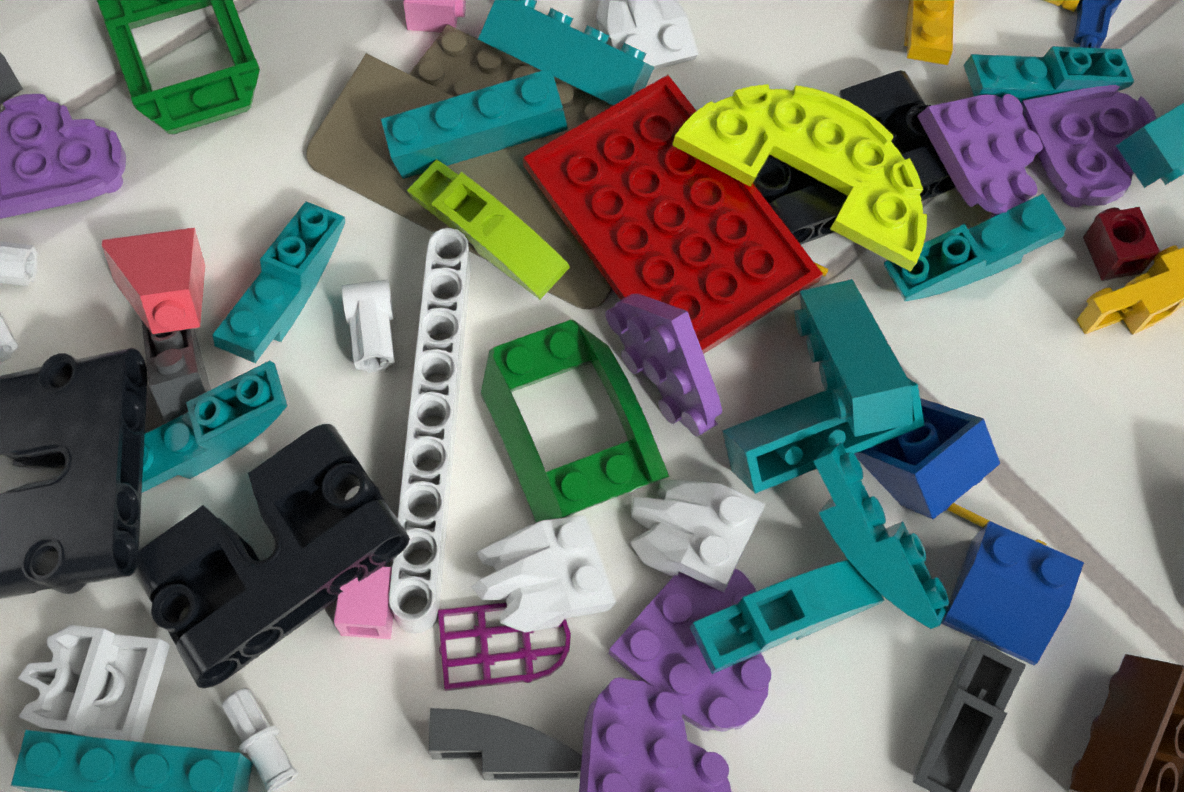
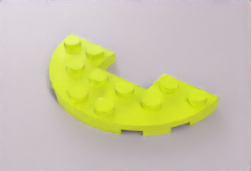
(826, 141)

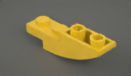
(930, 30)
(1142, 300)

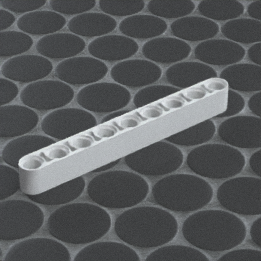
(432, 441)

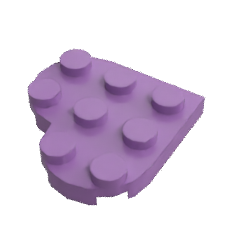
(1081, 139)
(985, 149)
(52, 158)
(667, 351)
(666, 655)
(641, 745)

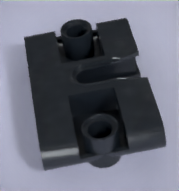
(812, 206)
(87, 518)
(252, 604)

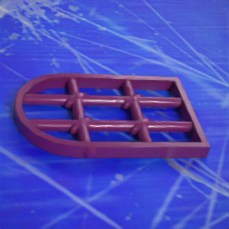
(489, 659)

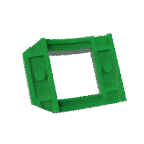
(191, 101)
(586, 480)

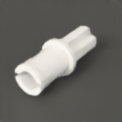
(259, 740)

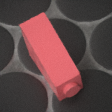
(160, 277)

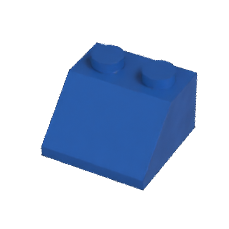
(934, 462)
(1012, 592)

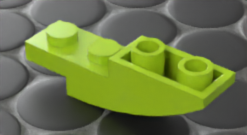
(490, 228)

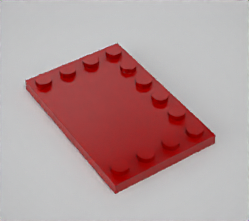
(668, 220)

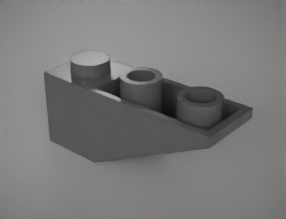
(174, 370)

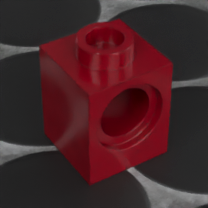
(1120, 243)

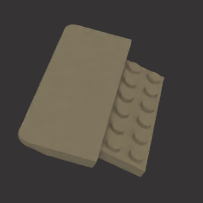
(355, 152)

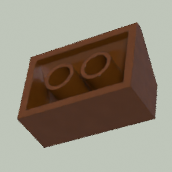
(1139, 732)

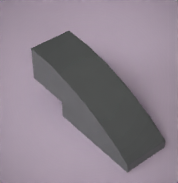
(968, 720)
(505, 746)

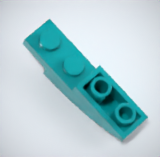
(1054, 73)
(978, 252)
(285, 283)
(214, 426)
(883, 556)
(783, 613)

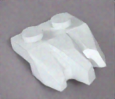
(650, 26)
(695, 529)
(546, 574)
(96, 683)

